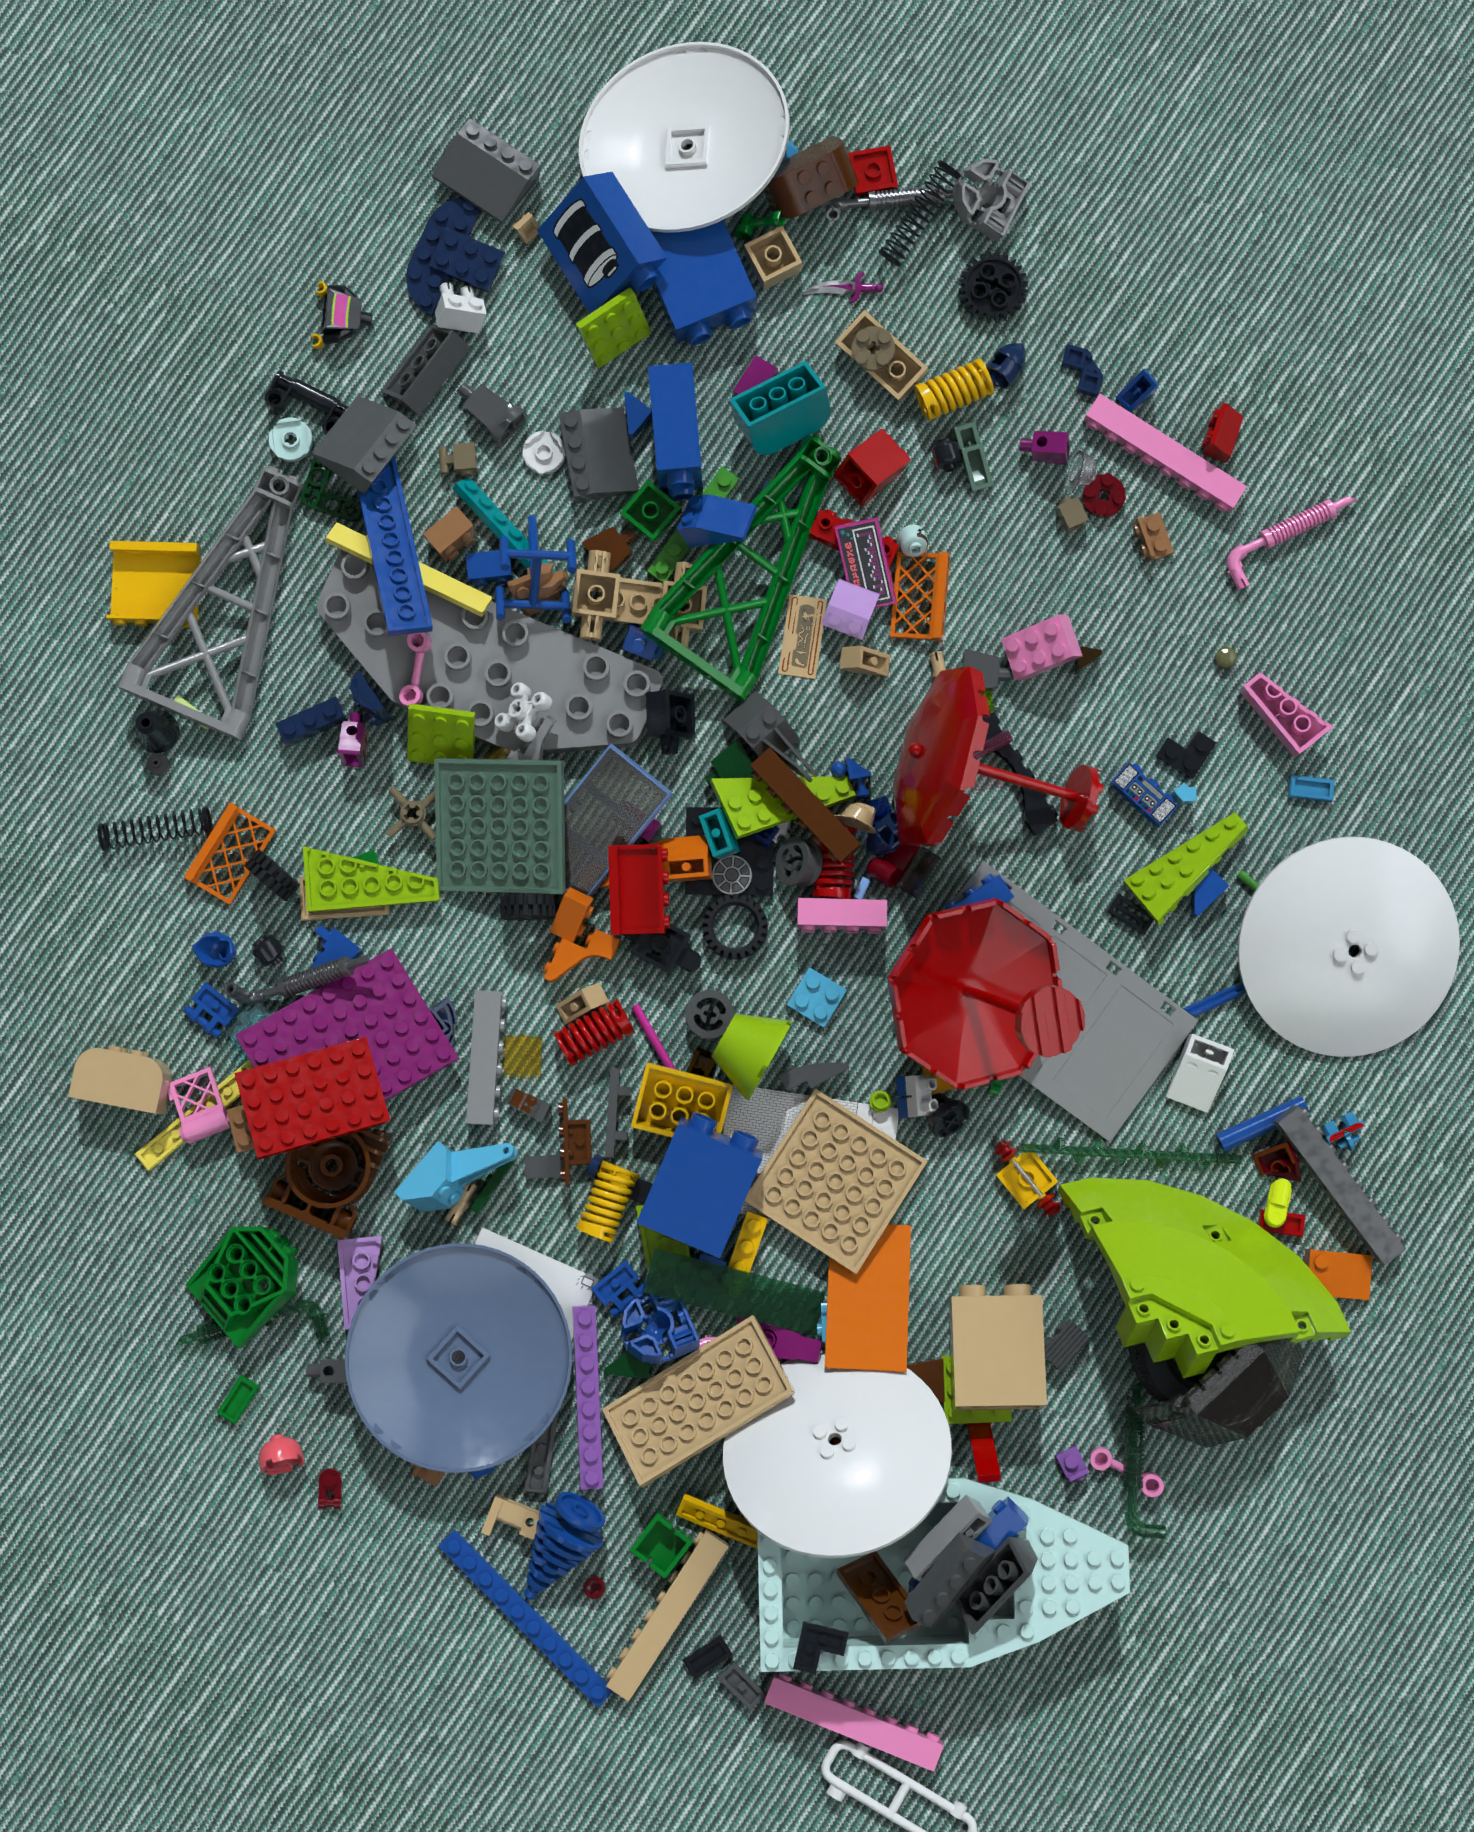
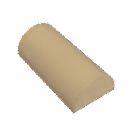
(900, 373)

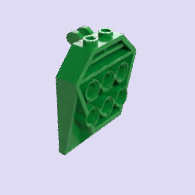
(273, 1264)

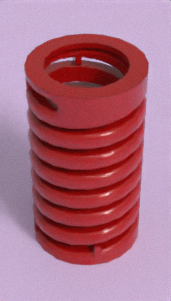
(822, 884)
(595, 1032)

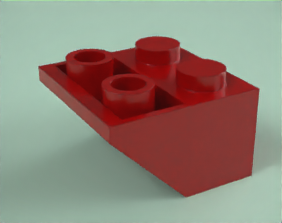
(1222, 436)

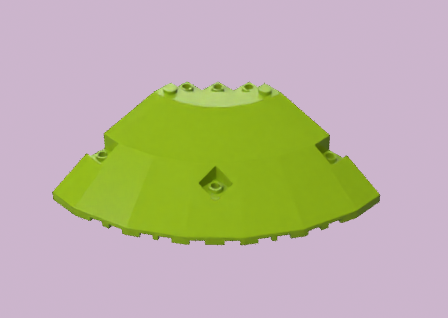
(1192, 1290)

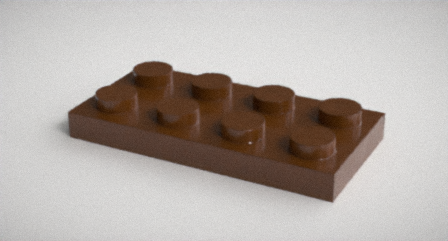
(878, 1596)

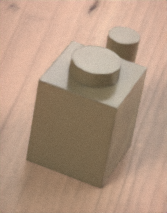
(463, 458)

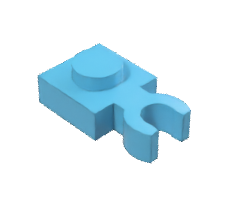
(821, 1327)

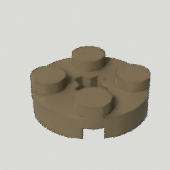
(865, 338)

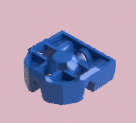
(646, 1347)

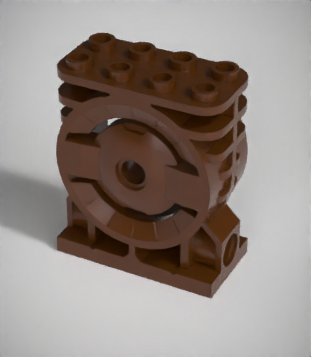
(372, 1148)

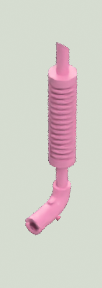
(1281, 532)

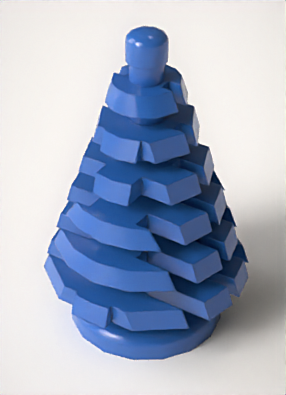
(563, 1538)

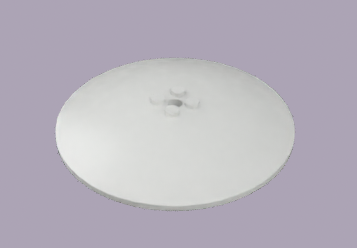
(680, 97)
(1309, 917)
(847, 1494)

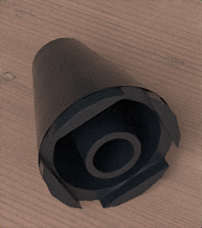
(157, 731)

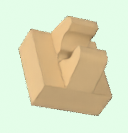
(526, 227)

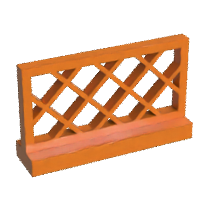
(938, 601)
(212, 844)

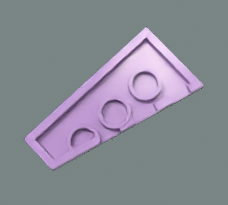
(357, 1271)

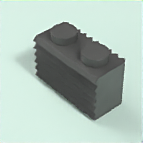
(1065, 1344)

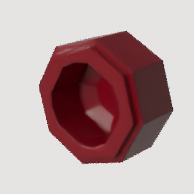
(594, 1587)

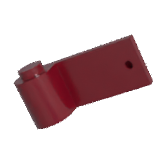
(892, 866)

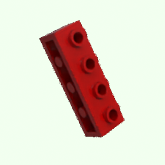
(824, 533)

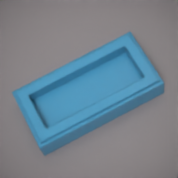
(1311, 788)

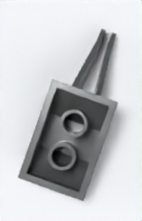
(761, 727)

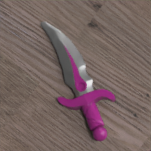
(842, 288)

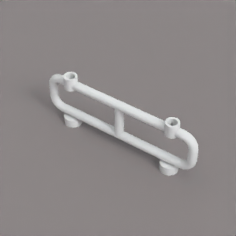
(839, 1788)

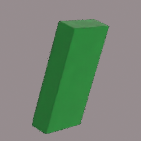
(238, 1399)

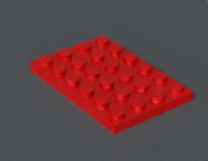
(312, 1097)

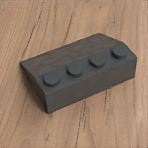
(487, 171)
(363, 442)
(598, 453)

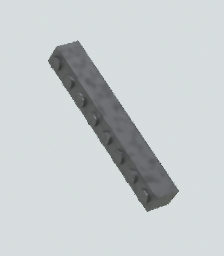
(1339, 1185)

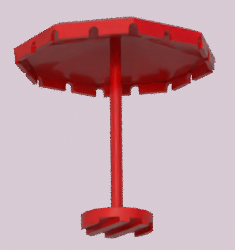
(940, 763)
(981, 995)

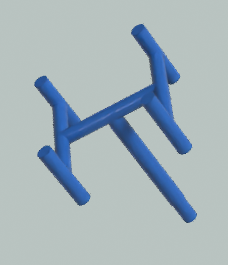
(535, 558)

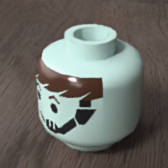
(913, 540)

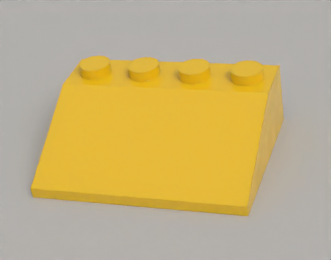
(674, 1094)

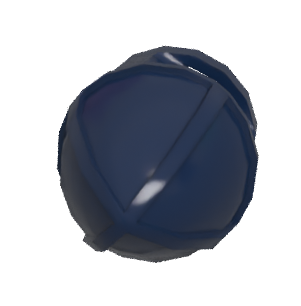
(1007, 365)
(886, 836)

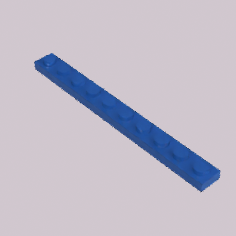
(525, 1617)

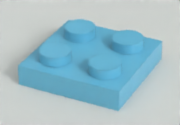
(816, 997)

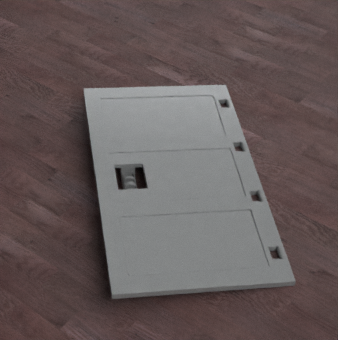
(1124, 1033)

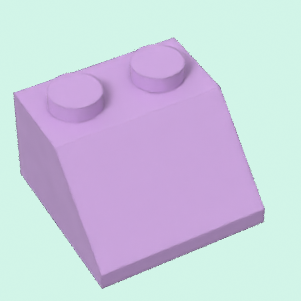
(850, 609)

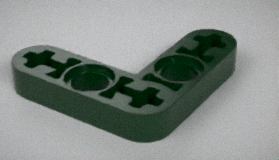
(323, 497)

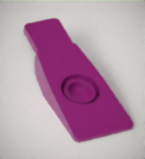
(789, 1343)

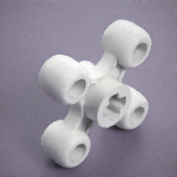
(523, 712)

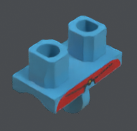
(1351, 1125)

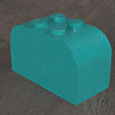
(782, 409)

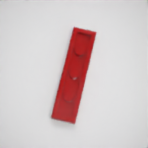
(984, 1452)

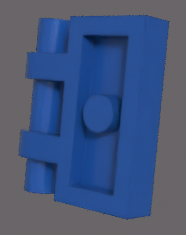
(216, 1005)
(614, 1284)

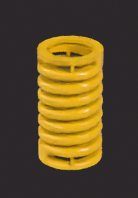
(933, 405)
(610, 1201)

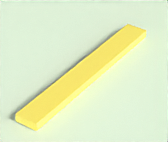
(433, 580)
(170, 1139)

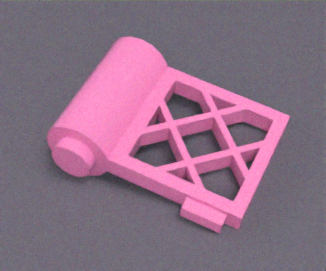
(200, 1123)

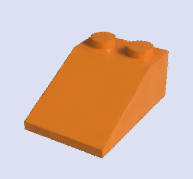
(1341, 1273)

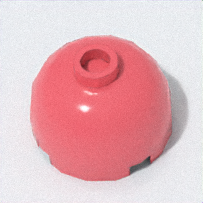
(280, 1454)

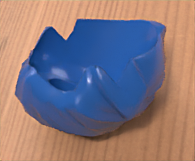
(215, 950)

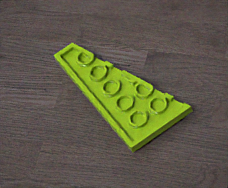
(753, 809)

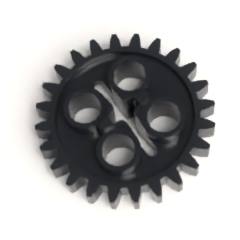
(1001, 270)

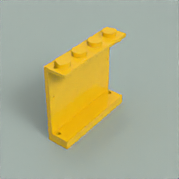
(149, 579)

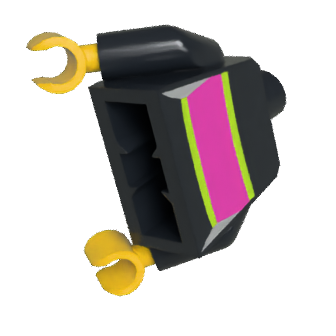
(339, 314)

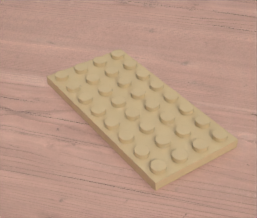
(698, 1401)

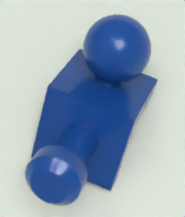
(855, 773)

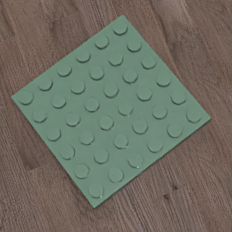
(500, 825)

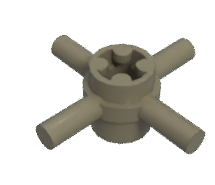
(406, 807)

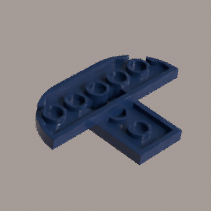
(448, 253)

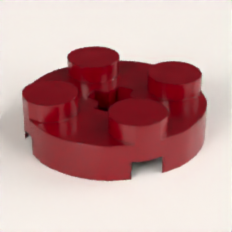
(1103, 508)

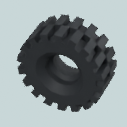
(272, 875)
(528, 906)

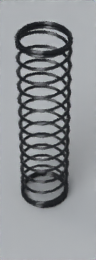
(945, 168)
(203, 816)

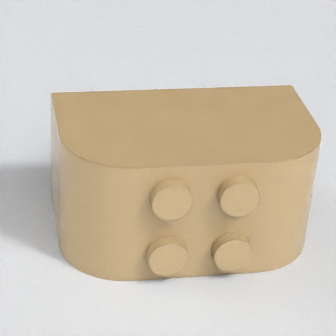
(121, 1079)

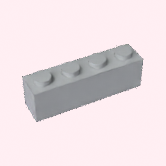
(965, 1517)

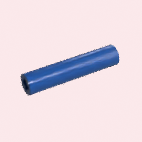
(1254, 1126)

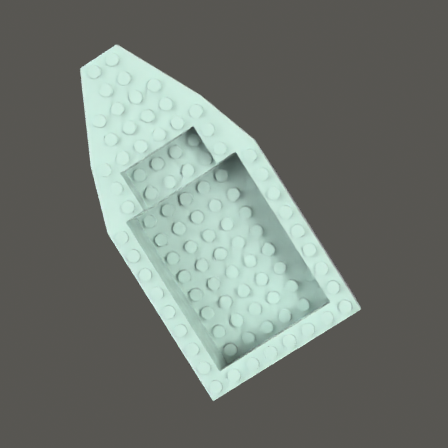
(1072, 1578)

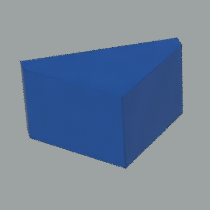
(1137, 391)
(637, 415)

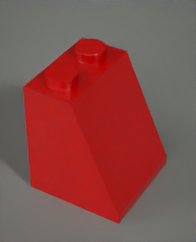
(871, 467)

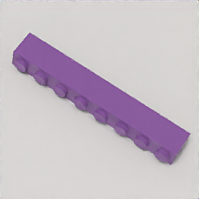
(587, 1397)

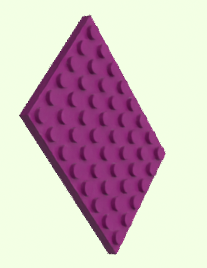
(372, 1004)

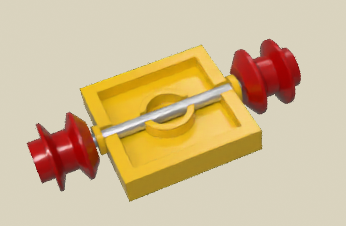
(1026, 1178)

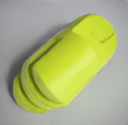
(1277, 1203)

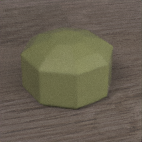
(1225, 657)

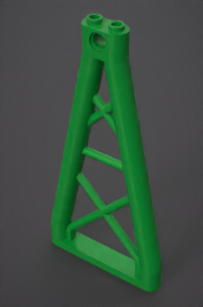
(795, 538)

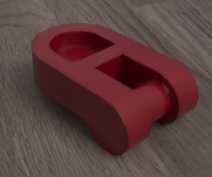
(330, 1481)

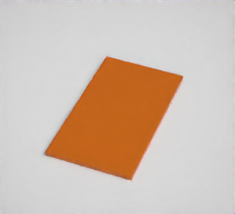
(871, 1307)

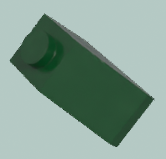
(628, 1366)

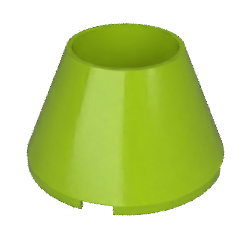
(748, 1049)

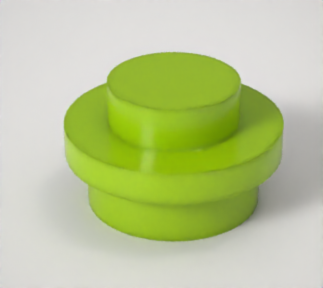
(880, 1101)

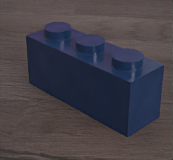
(311, 721)

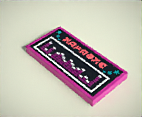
(866, 558)

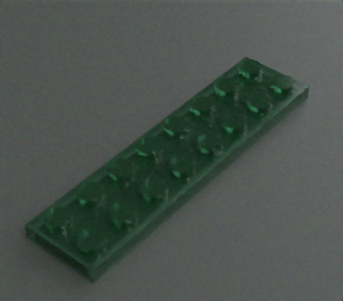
(733, 1291)

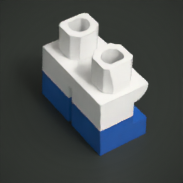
(921, 1101)

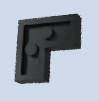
(1189, 759)
(815, 1639)

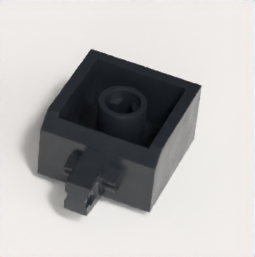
(670, 718)

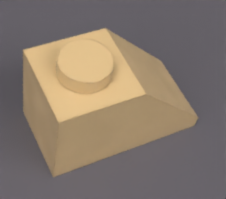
(864, 661)
(582, 1003)

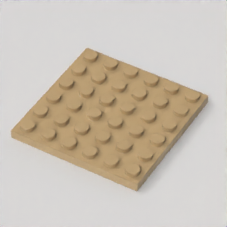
(835, 1181)

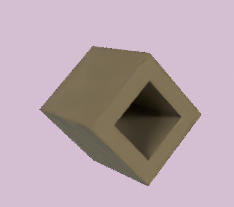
(1071, 514)

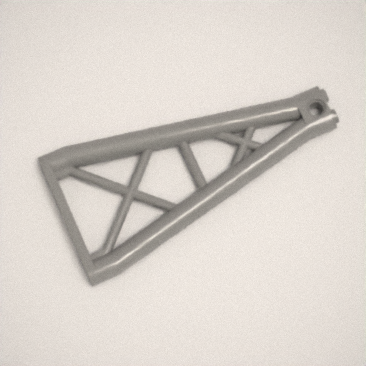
(223, 552)

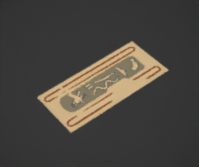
(802, 636)

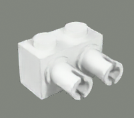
(460, 312)

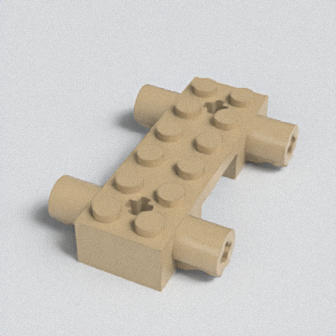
(626, 599)

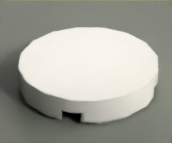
(544, 452)

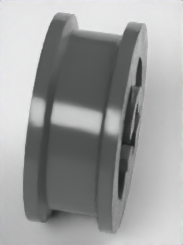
(799, 862)
(692, 1011)

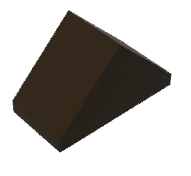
(701, 1063)

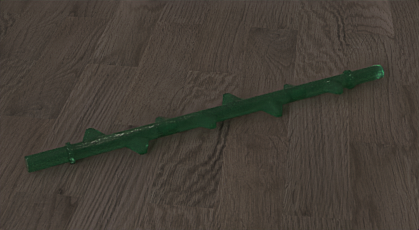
(1121, 1155)

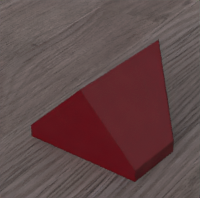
(1278, 1161)

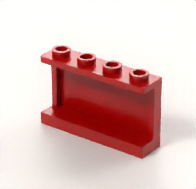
(638, 889)

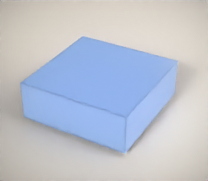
(861, 888)

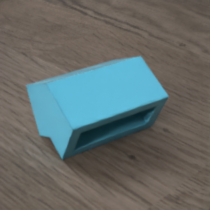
(1185, 795)

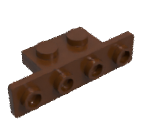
(576, 1142)

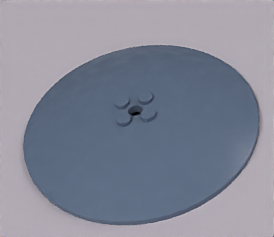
(468, 1411)

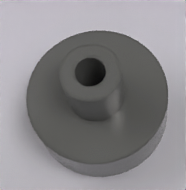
(163, 764)

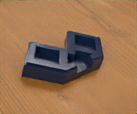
(1081, 360)

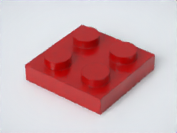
(874, 170)

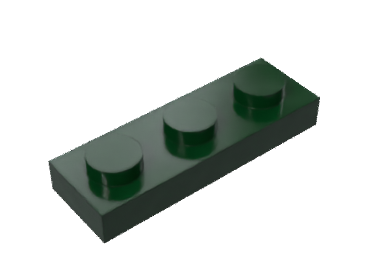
(491, 1183)

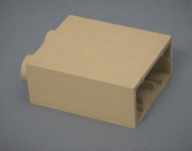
(997, 1349)

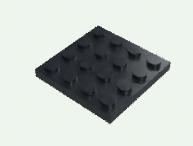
(755, 854)

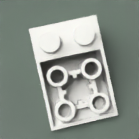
(1199, 1072)

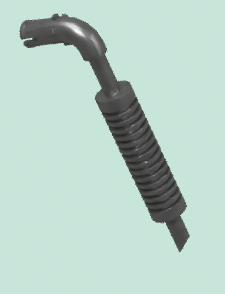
(884, 200)
(300, 981)

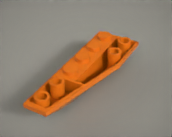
(687, 859)

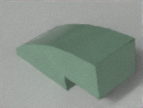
(973, 455)

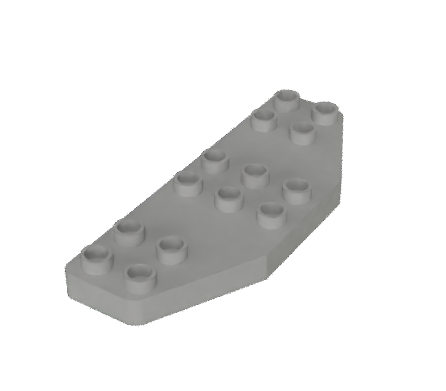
(479, 659)

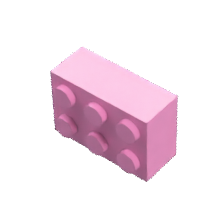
(1041, 647)

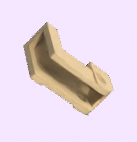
(512, 1514)

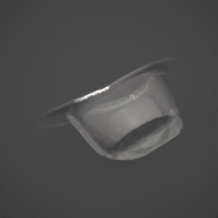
(1080, 470)

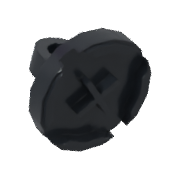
(948, 1117)

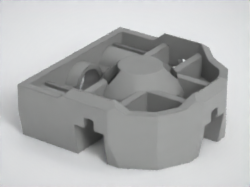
(993, 194)

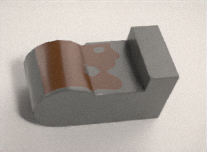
(529, 1105)

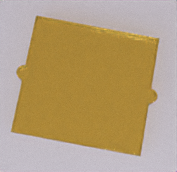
(523, 1055)

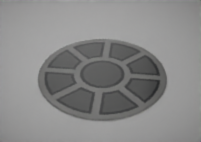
(732, 875)

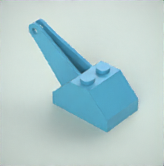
(443, 1174)

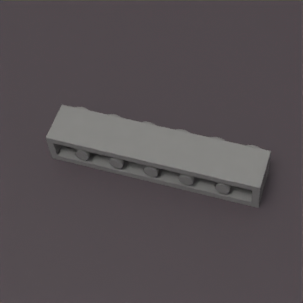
(484, 1057)

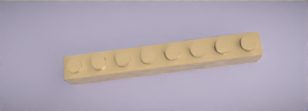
(667, 1614)

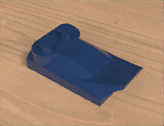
(366, 697)

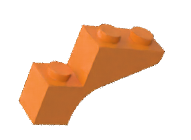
(570, 954)

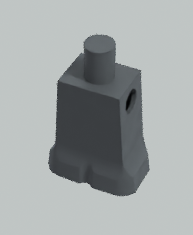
(492, 412)
(329, 1370)

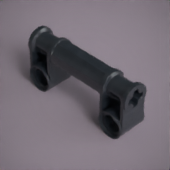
(285, 388)

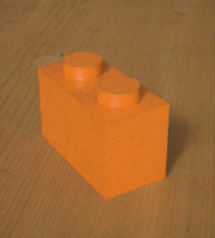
(572, 914)

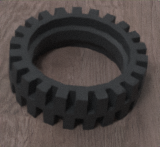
(735, 900)

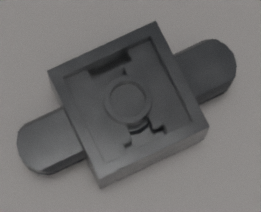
(666, 950)

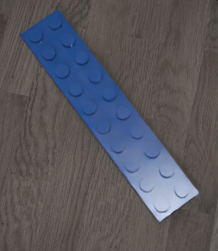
(394, 555)

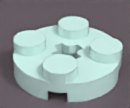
(281, 432)

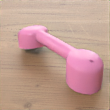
(412, 692)
(1102, 1459)

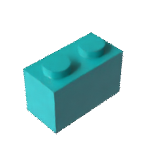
(719, 834)

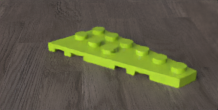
(1182, 869)
(351, 883)

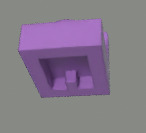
(1072, 1464)

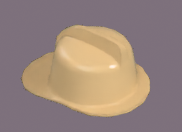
(859, 817)

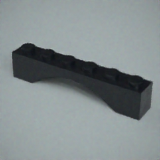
(1036, 811)

